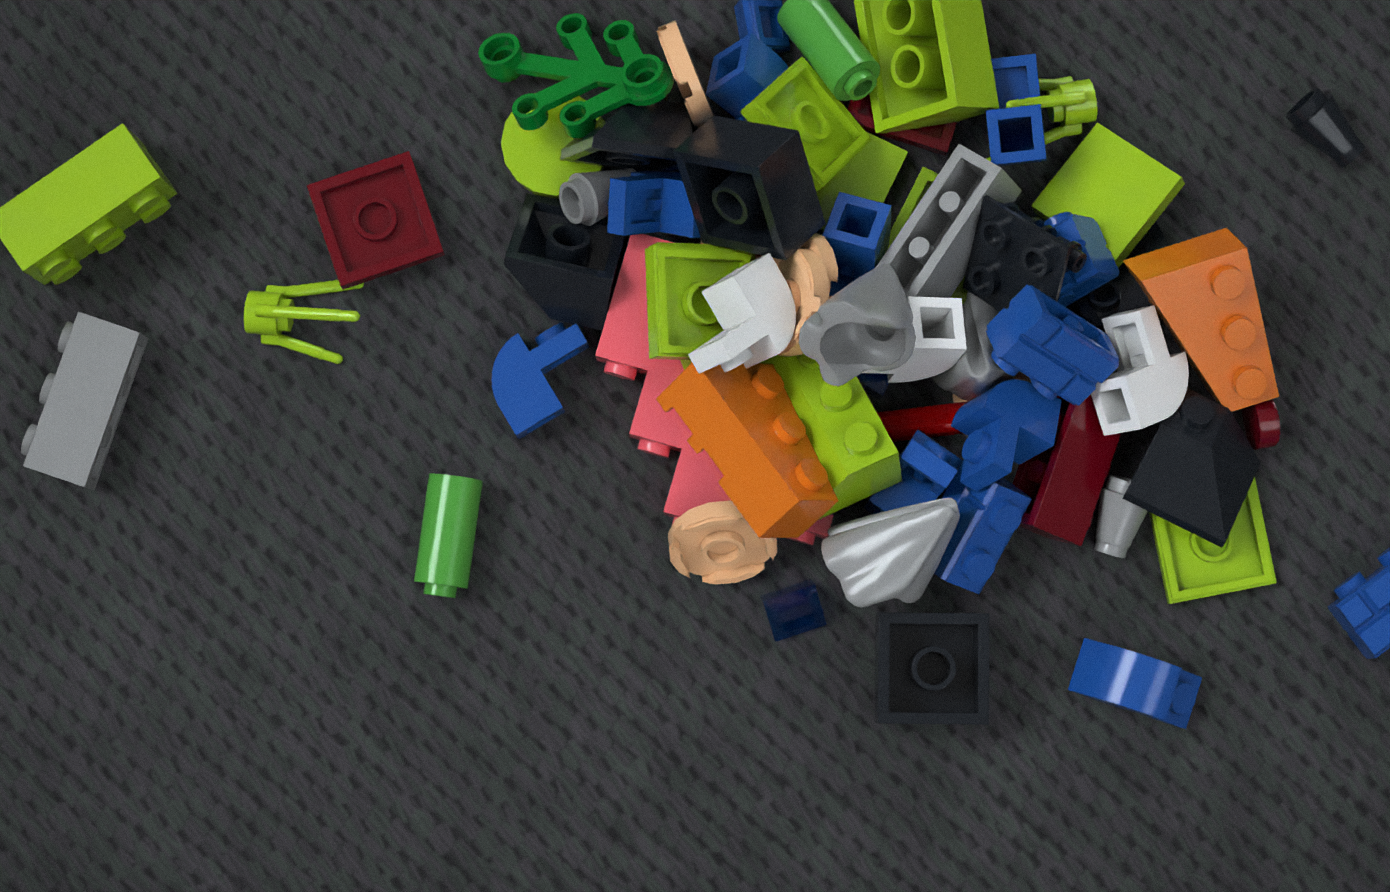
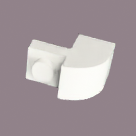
(754, 313)
(938, 339)
(1148, 378)

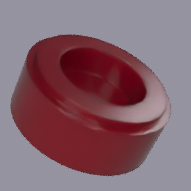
(1262, 424)

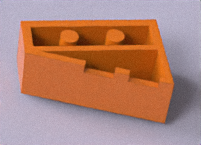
(1213, 312)
(756, 443)

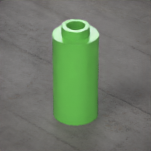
(830, 47)
(448, 534)

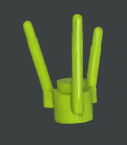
(1066, 103)
(272, 313)

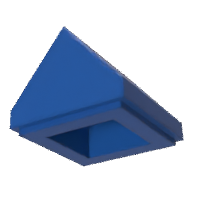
(761, 20)

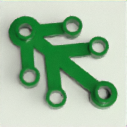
(639, 82)

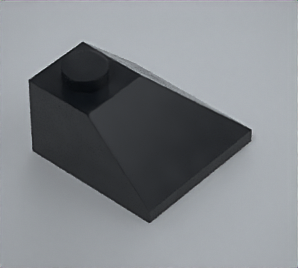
(634, 138)
(563, 263)
(1196, 469)

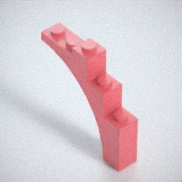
(626, 353)

